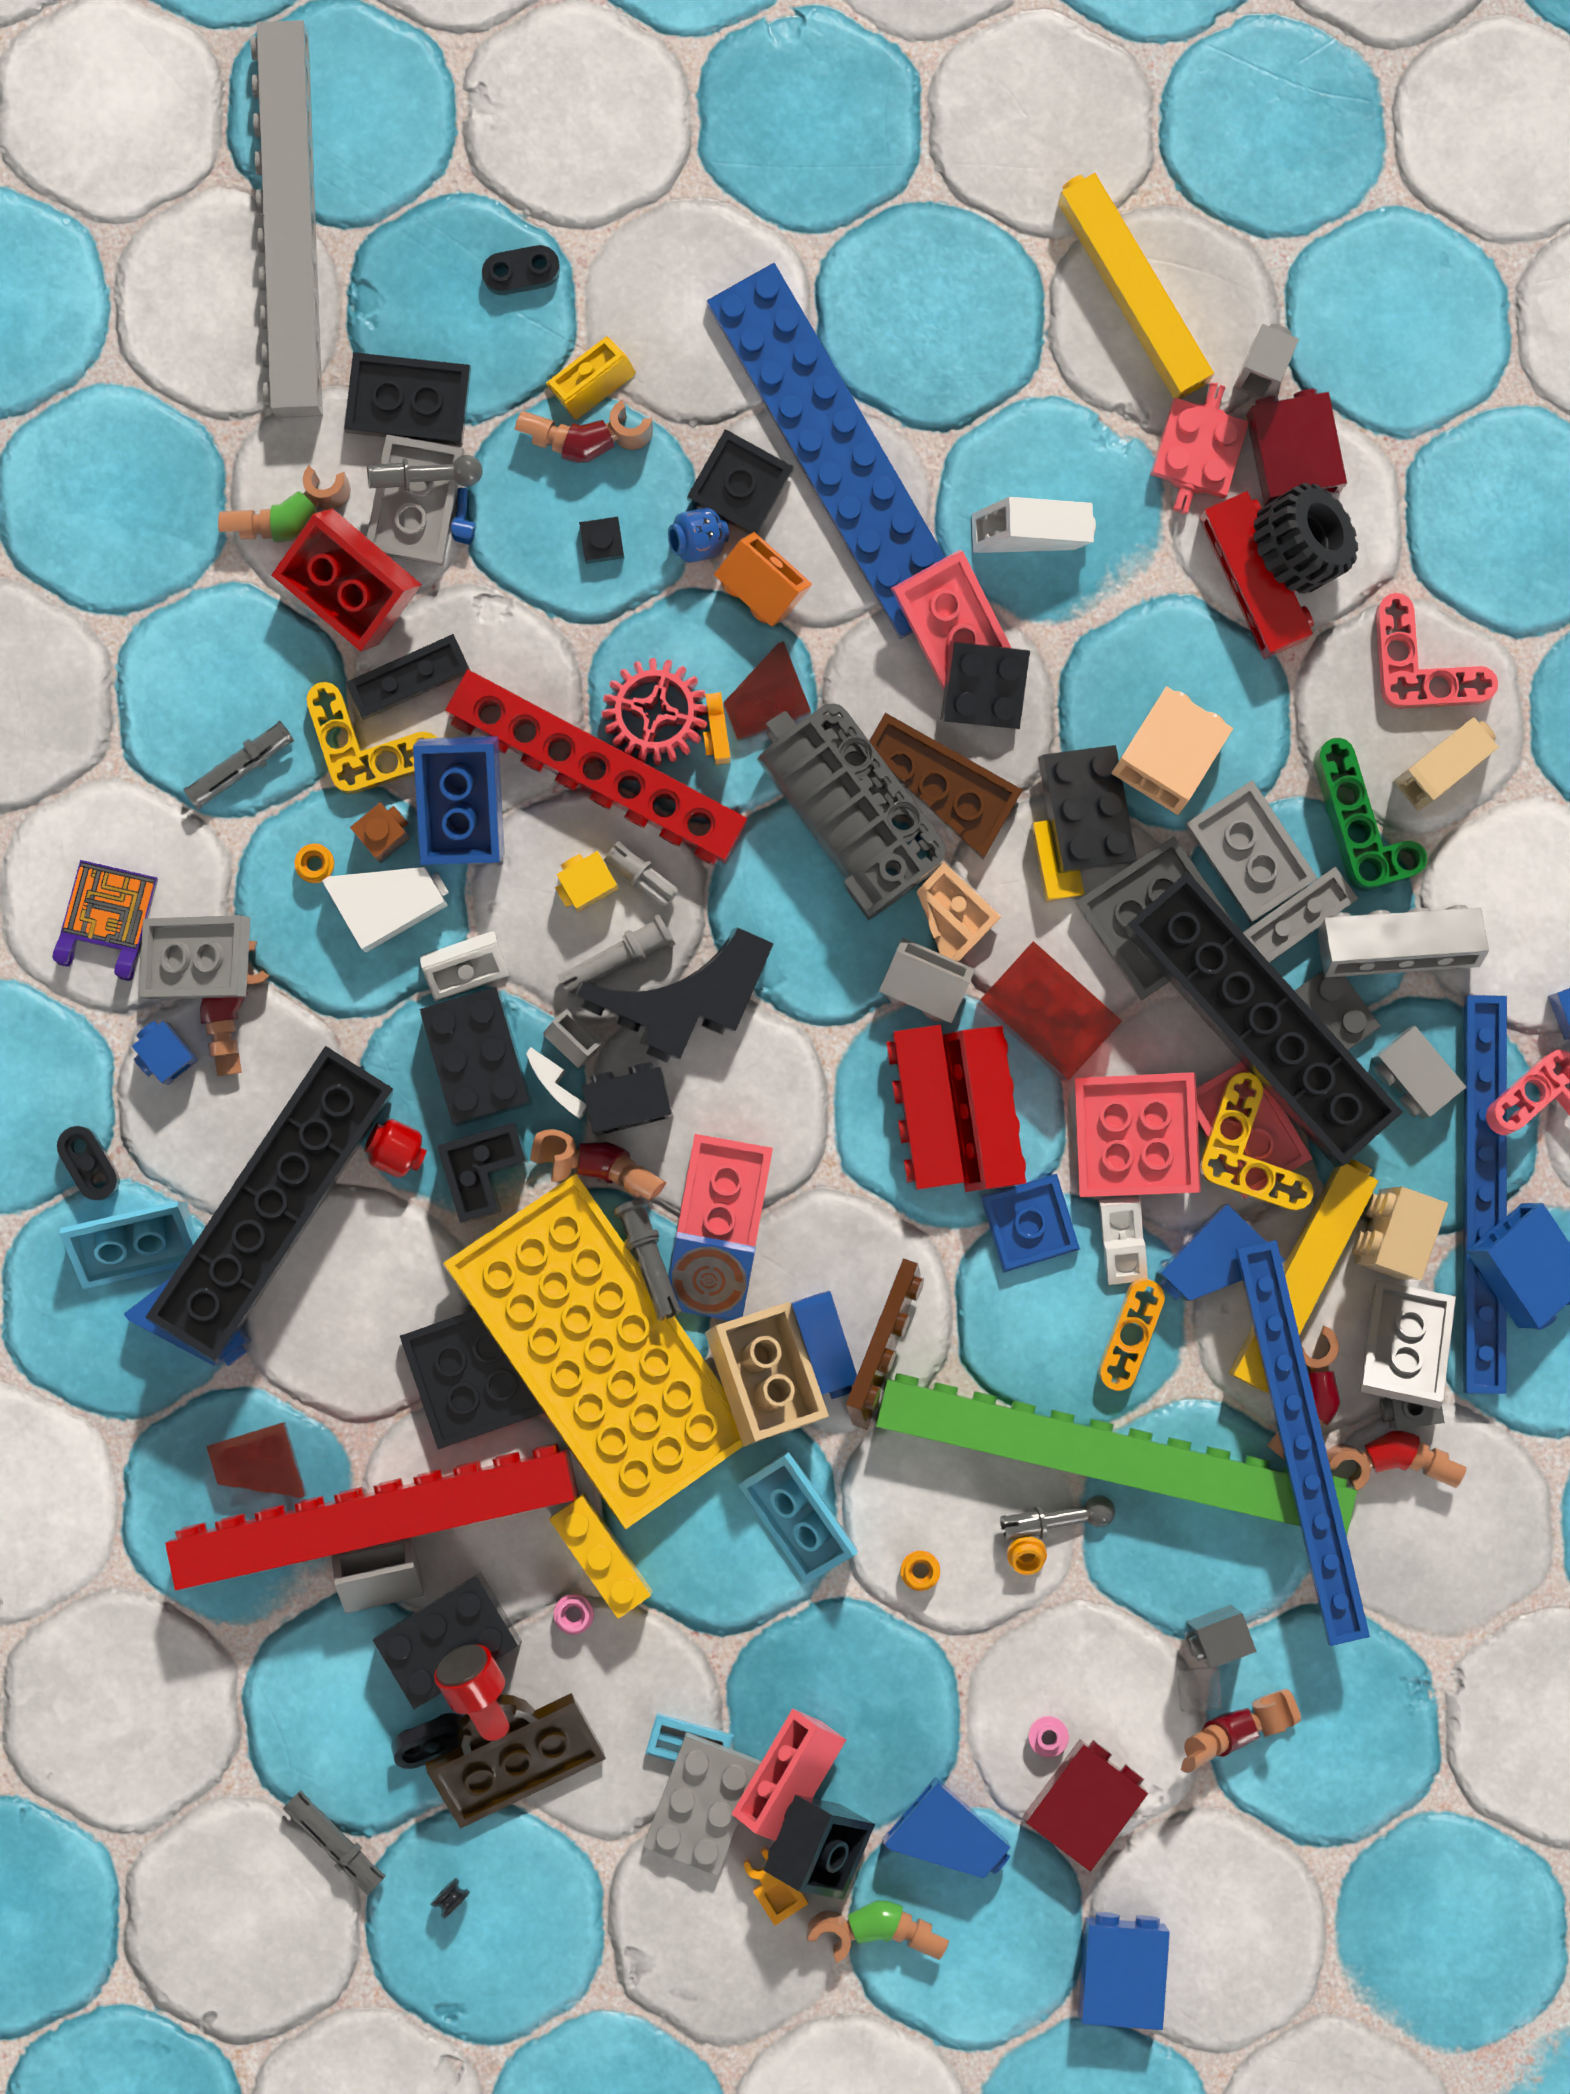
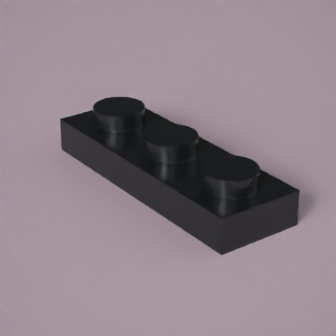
(407, 677)

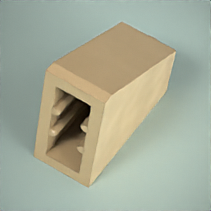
(1447, 763)

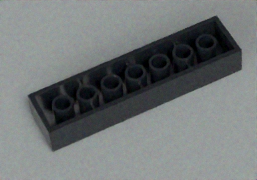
(1262, 1020)
(270, 1205)

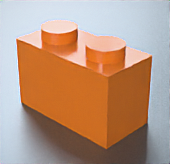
(762, 579)

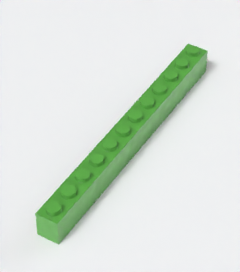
(1094, 1450)

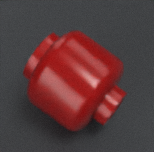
(395, 1148)

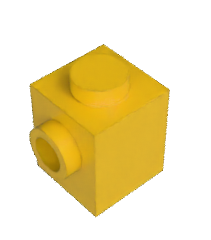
(584, 881)

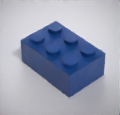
(459, 800)

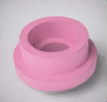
(573, 1627)
(1039, 1727)

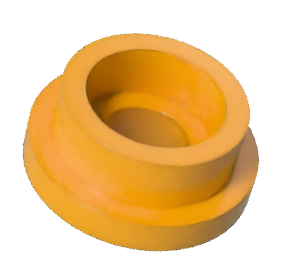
(302, 860)
(1027, 1555)
(923, 1583)

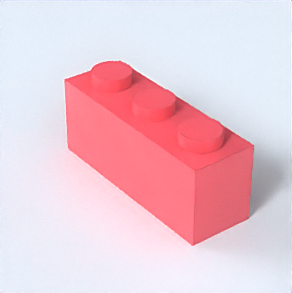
(790, 1767)

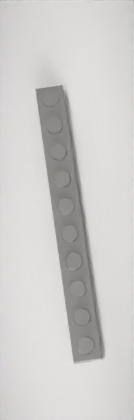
(289, 219)

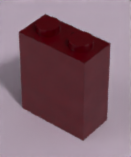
(1295, 443)
(1086, 1803)

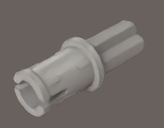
(641, 874)

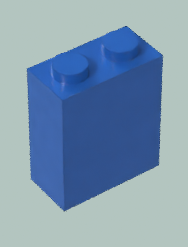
(1526, 1265)
(1124, 1972)

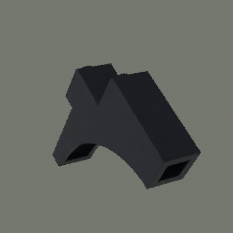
(669, 1014)

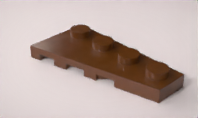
(950, 785)
(881, 1350)

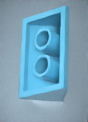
(129, 1244)
(798, 1517)

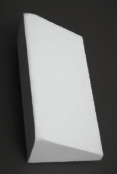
(464, 966)

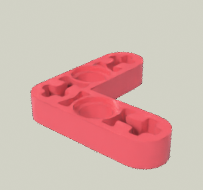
(1408, 669)
(1549, 1085)

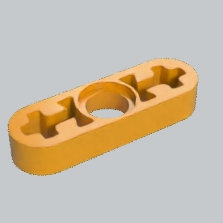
(1150, 1309)

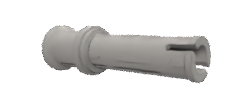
(634, 946)

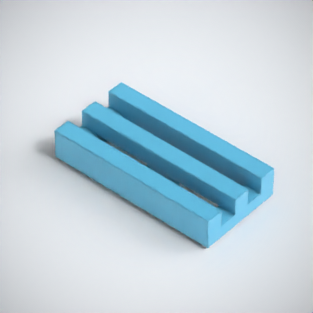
(682, 1725)

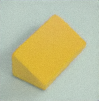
(591, 377)
(1055, 884)

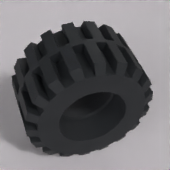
(1305, 538)

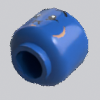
(698, 535)

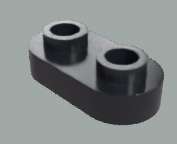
(521, 273)
(88, 1164)
(426, 1741)

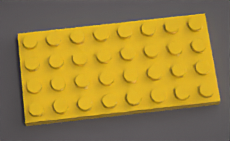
(594, 1356)

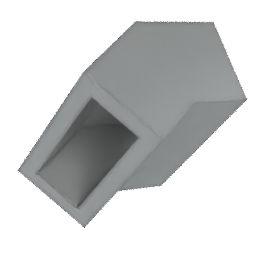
(567, 1043)

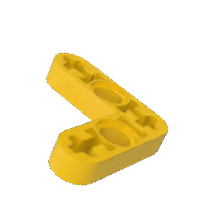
(351, 753)
(1233, 1151)

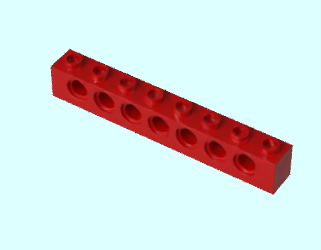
(477, 693)

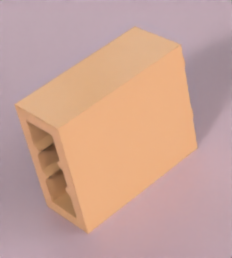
(1172, 750)

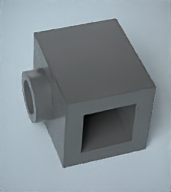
(1409, 1415)

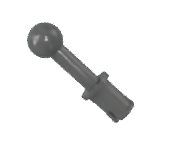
(465, 471)
(1097, 1511)

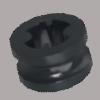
(450, 1898)

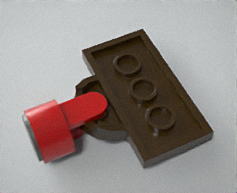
(504, 1741)

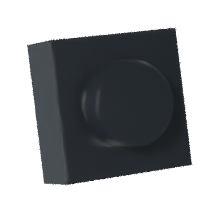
(601, 540)

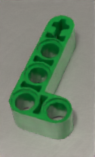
(1360, 813)

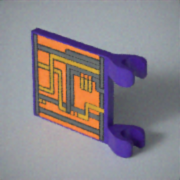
(106, 911)

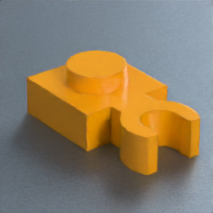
(716, 739)
(774, 1895)

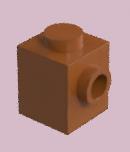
(381, 831)

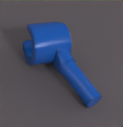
(462, 530)

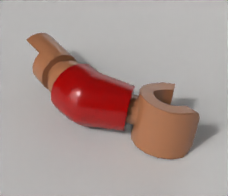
(1395, 1451)

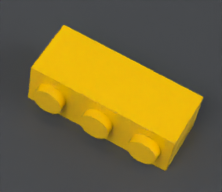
(601, 1555)

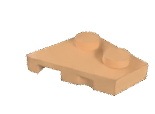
(955, 912)

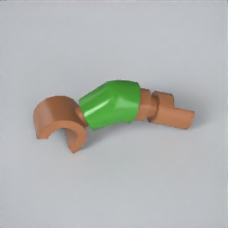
(289, 518)
(874, 1922)

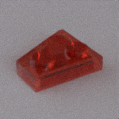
(765, 694)
(259, 1462)

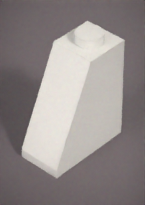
(1032, 525)
(386, 902)

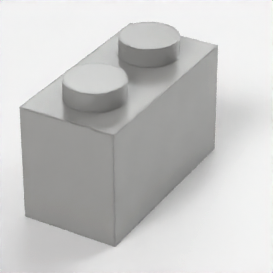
(1266, 361)
(926, 981)
(1417, 1073)
(377, 1575)

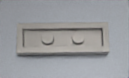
(1301, 914)

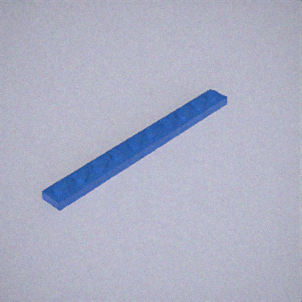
(1483, 1189)
(1302, 1443)

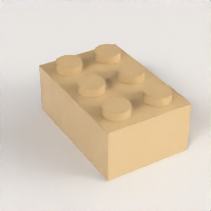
(1399, 1233)
(766, 1374)

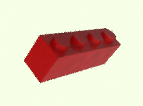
(1267, 605)
(927, 1107)
(984, 1108)

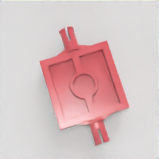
(1199, 448)

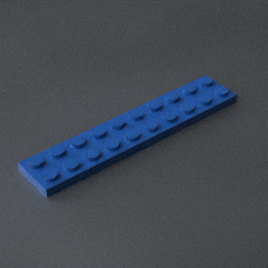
(827, 434)

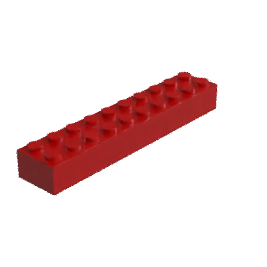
(371, 1518)

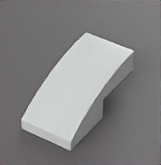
(550, 1075)
(1123, 1239)

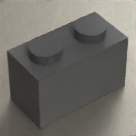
(1219, 1637)

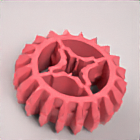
(638, 705)

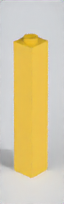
(1134, 286)
(1314, 1255)

